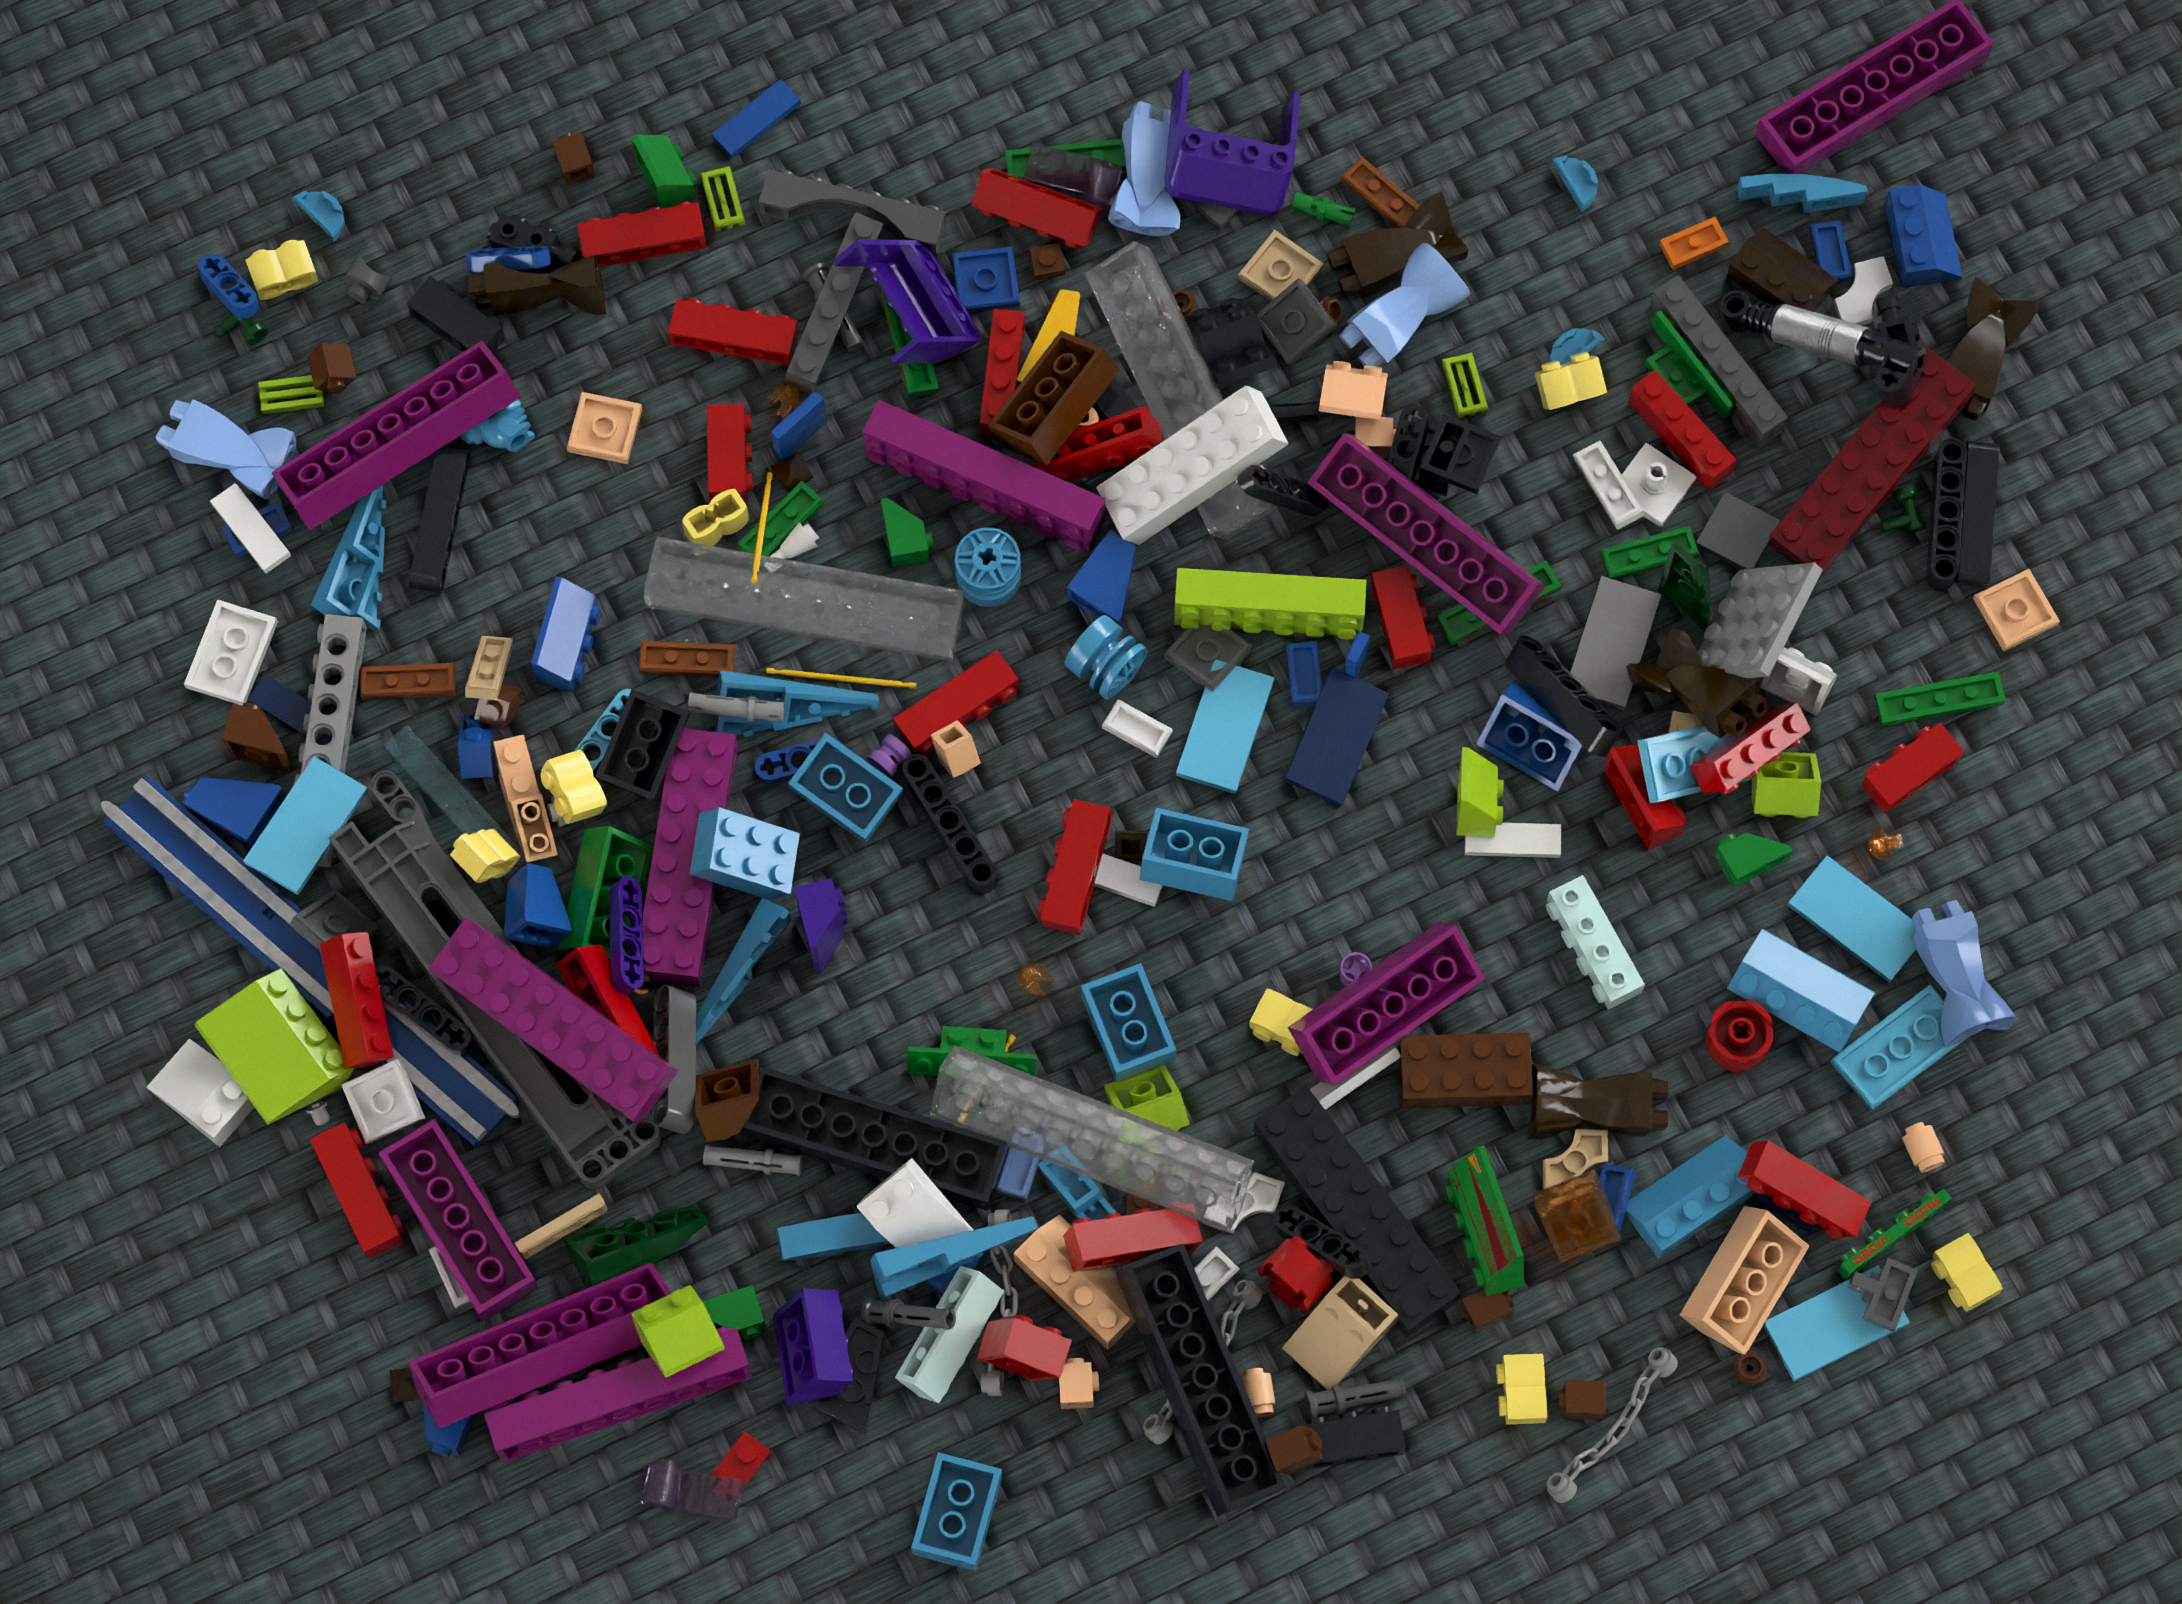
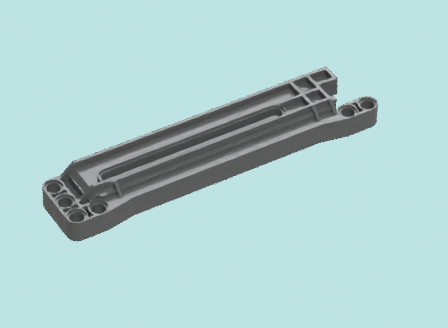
(402, 879)

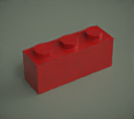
(729, 449)
(1402, 617)
(1911, 767)

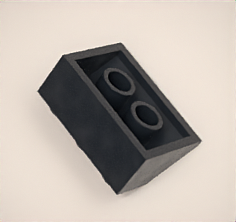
(642, 745)

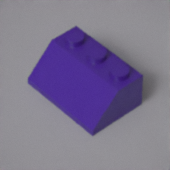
(822, 919)
(812, 1346)

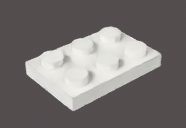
(231, 652)

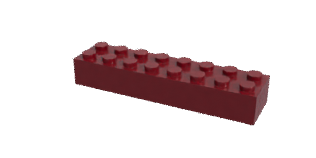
(1870, 467)

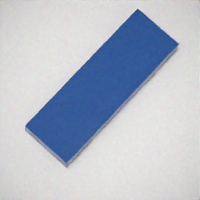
(756, 119)

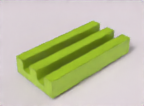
(728, 221)
(289, 383)
(1471, 409)

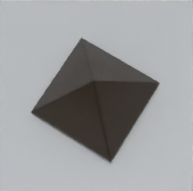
(792, 471)
(1130, 844)
(403, 1386)

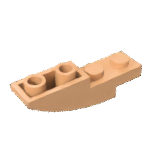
(523, 799)

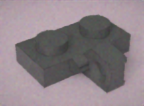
(1885, 1292)

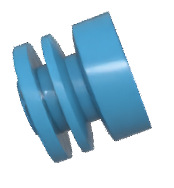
(990, 583)
(1100, 653)

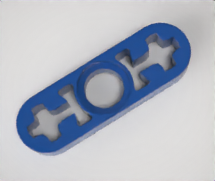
(512, 257)
(226, 275)
(775, 759)

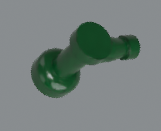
(253, 333)
(1910, 520)

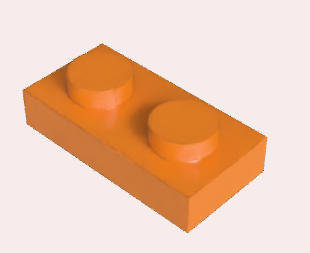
(1694, 243)

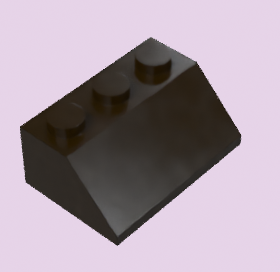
(1779, 273)

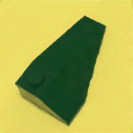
(614, 1251)

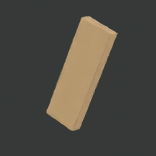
(489, 667)
(561, 1226)

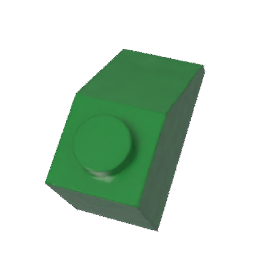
(905, 535)
(1749, 856)
(737, 1310)

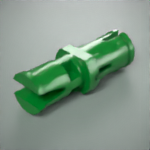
(1323, 209)

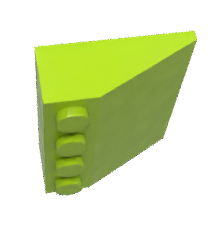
(275, 1047)

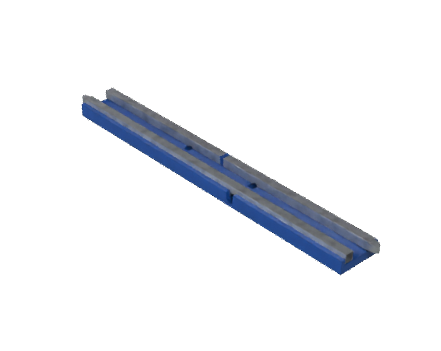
(260, 921)

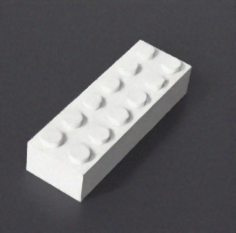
(1192, 465)

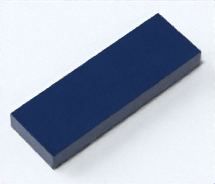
(284, 705)

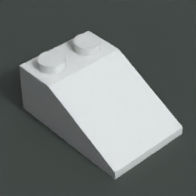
(1800, 680)
(202, 1092)
(911, 1208)

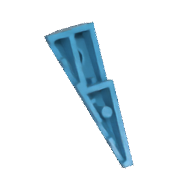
(354, 571)
(802, 701)
(760, 933)
(919, 1262)

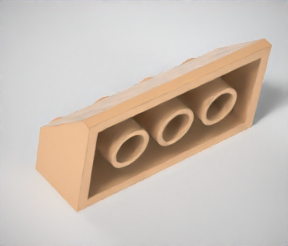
(1745, 1279)
(1087, 1295)

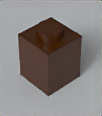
(573, 158)
(331, 367)
(500, 711)
(1486, 1311)
(1582, 1400)
(1295, 1449)

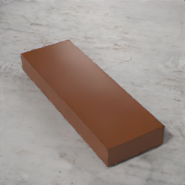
(1379, 192)
(686, 658)
(408, 681)

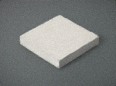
(383, 1101)

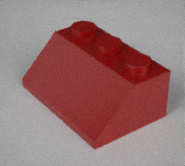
(1653, 821)

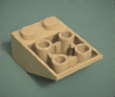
(1340, 1332)

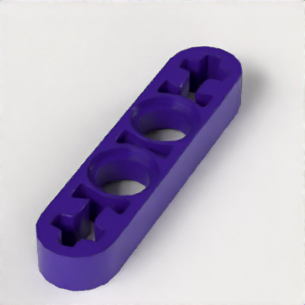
(626, 970)

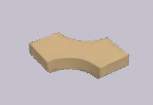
(1586, 1151)

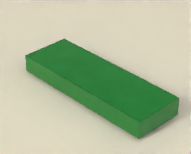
(795, 507)
(1645, 553)

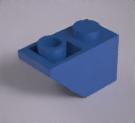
(475, 748)

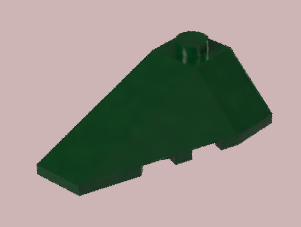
(1687, 585)

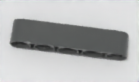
(676, 1042)

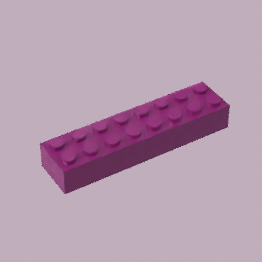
(1874, 88)
(396, 435)
(983, 476)
(1426, 534)
(677, 903)
(553, 1020)
(535, 1347)
(609, 1399)

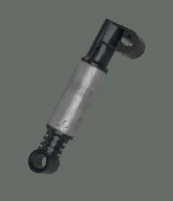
(1837, 341)

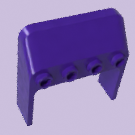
(1226, 167)
(919, 295)

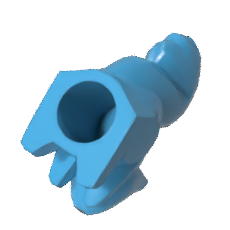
(502, 430)

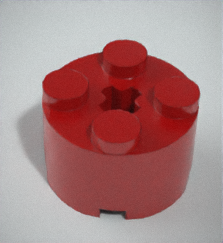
(1732, 1019)
(1296, 1274)

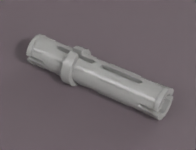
(736, 707)
(753, 1160)

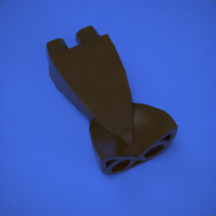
(1382, 254)
(518, 291)
(1991, 328)
(1709, 692)
(1608, 1103)

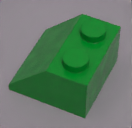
(663, 169)

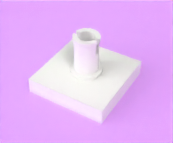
(1657, 483)

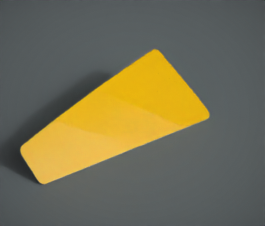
(1060, 318)

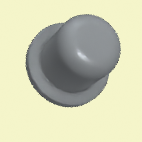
(319, 1113)

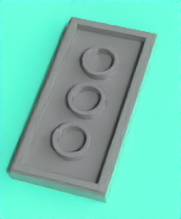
(1614, 639)

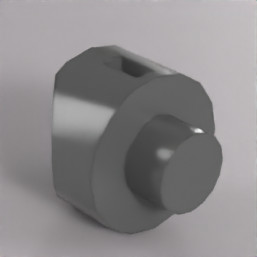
(365, 281)

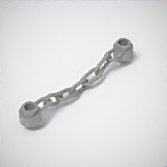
(1247, 1295)
(994, 1380)
(1562, 1486)

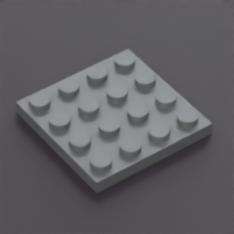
(1757, 618)

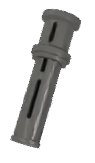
(816, 276)
(896, 1313)
(1337, 1403)

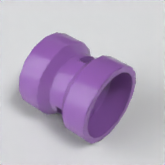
(889, 755)
(1353, 964)

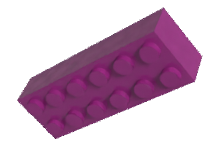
(1386, 1003)
(458, 1220)

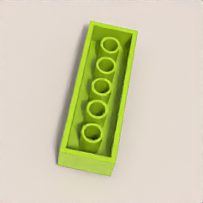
(1270, 602)

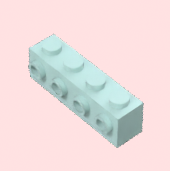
(1594, 942)
(942, 1352)

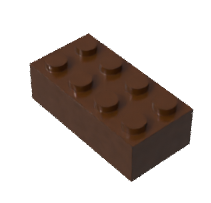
(1054, 397)
(1465, 1070)

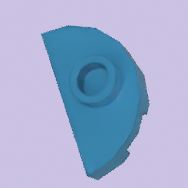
(1578, 178)
(323, 210)
(1575, 342)

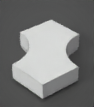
(1870, 280)
(1261, 1197)

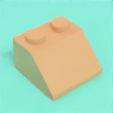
(1353, 390)

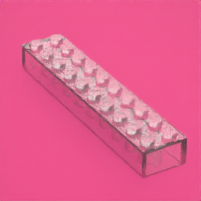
(1167, 366)
(804, 599)
(1092, 1138)

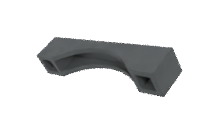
(793, 196)
(829, 311)
(1750, 399)

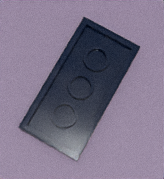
(1336, 736)

